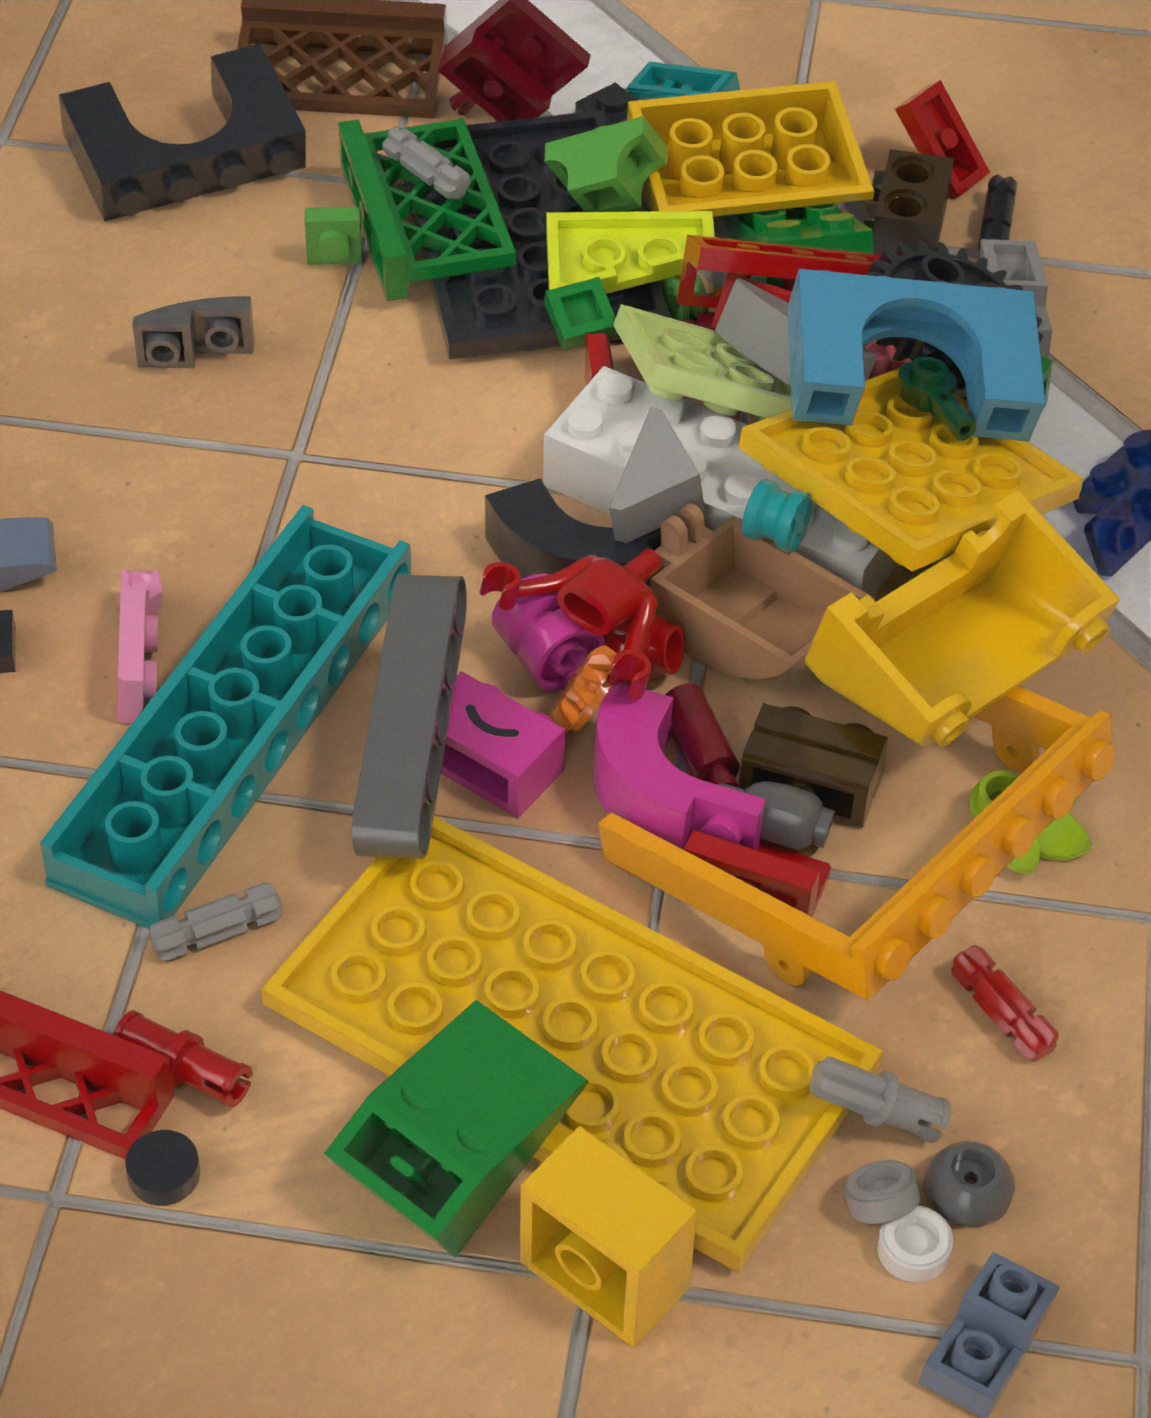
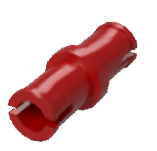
(189, 1059)

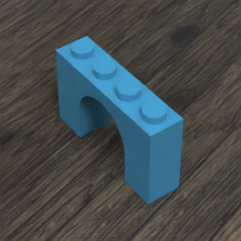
(981, 328)

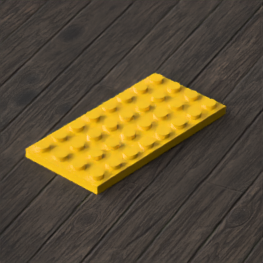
(679, 1053)

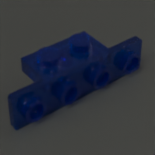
(1122, 503)

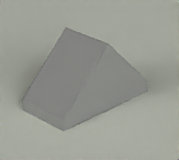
(654, 482)

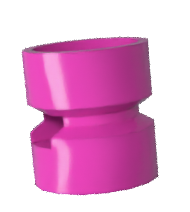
(544, 638)

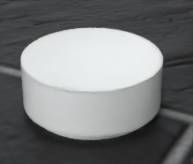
(916, 1245)

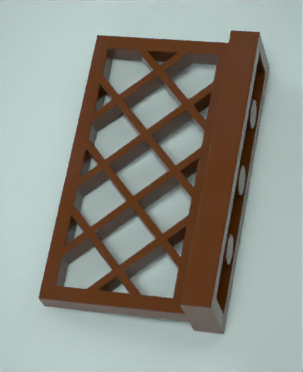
(347, 27)

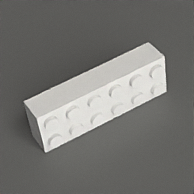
(597, 434)

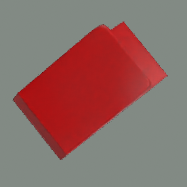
(940, 131)

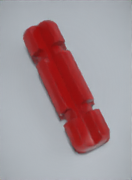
(1004, 1003)

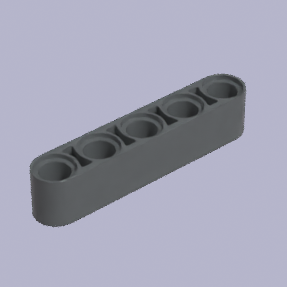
(410, 717)

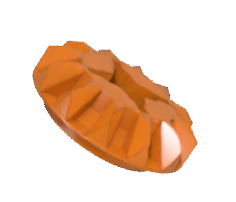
(584, 690)

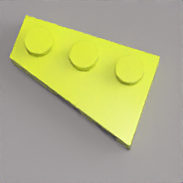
(620, 246)

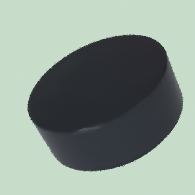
(162, 1167)

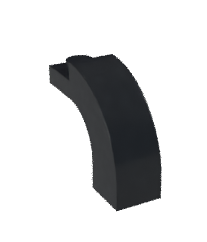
(540, 538)

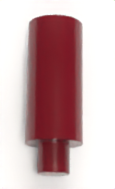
(701, 736)

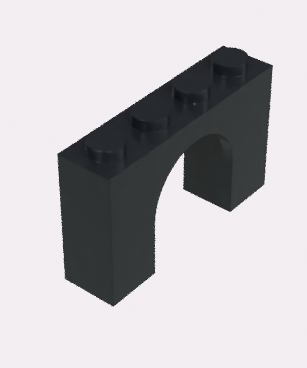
(139, 173)

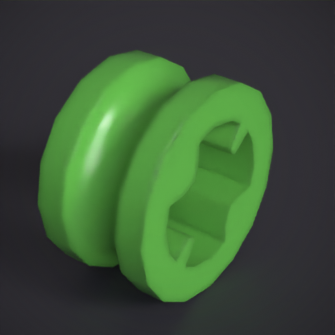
(678, 311)

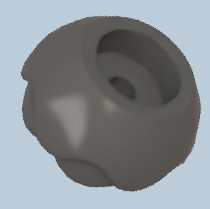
(965, 1202)

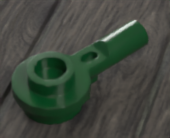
(930, 389)

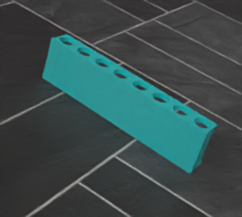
(223, 722)

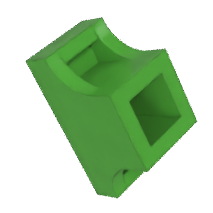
(608, 164)

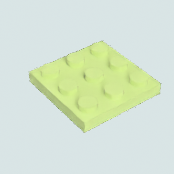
(698, 364)

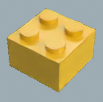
(607, 1235)

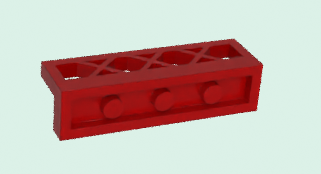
(758, 259)
(91, 1060)

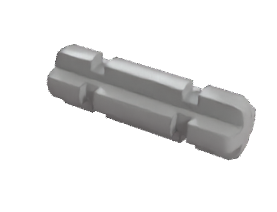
(426, 163)
(215, 921)

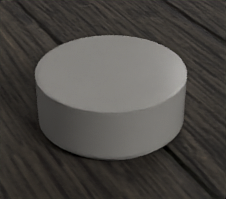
(881, 1192)

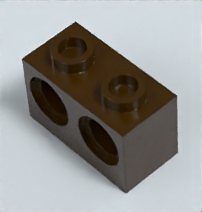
(910, 200)

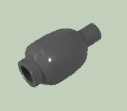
(791, 815)

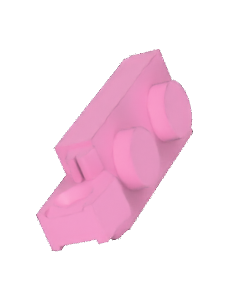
(138, 633)

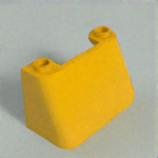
(964, 627)

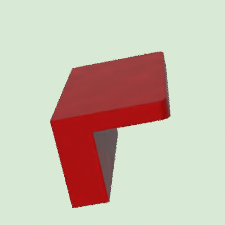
(774, 870)

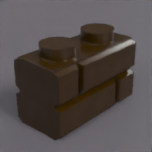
(816, 755)

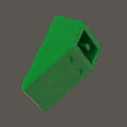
(808, 226)
(456, 1125)

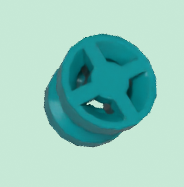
(777, 515)

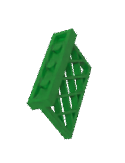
(384, 209)

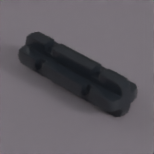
(998, 208)

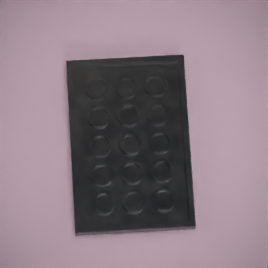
(506, 306)

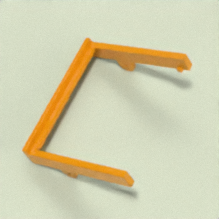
(880, 950)

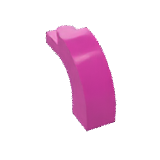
(651, 792)

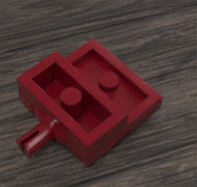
(511, 62)

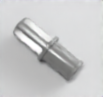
(880, 1098)

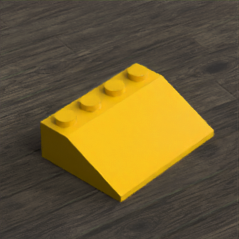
(754, 150)

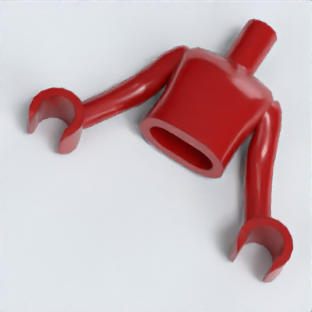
(597, 598)

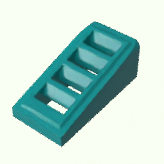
(680, 81)

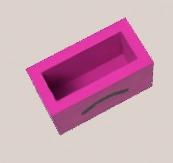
(500, 746)

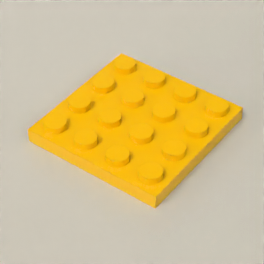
(904, 474)

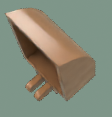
(740, 598)

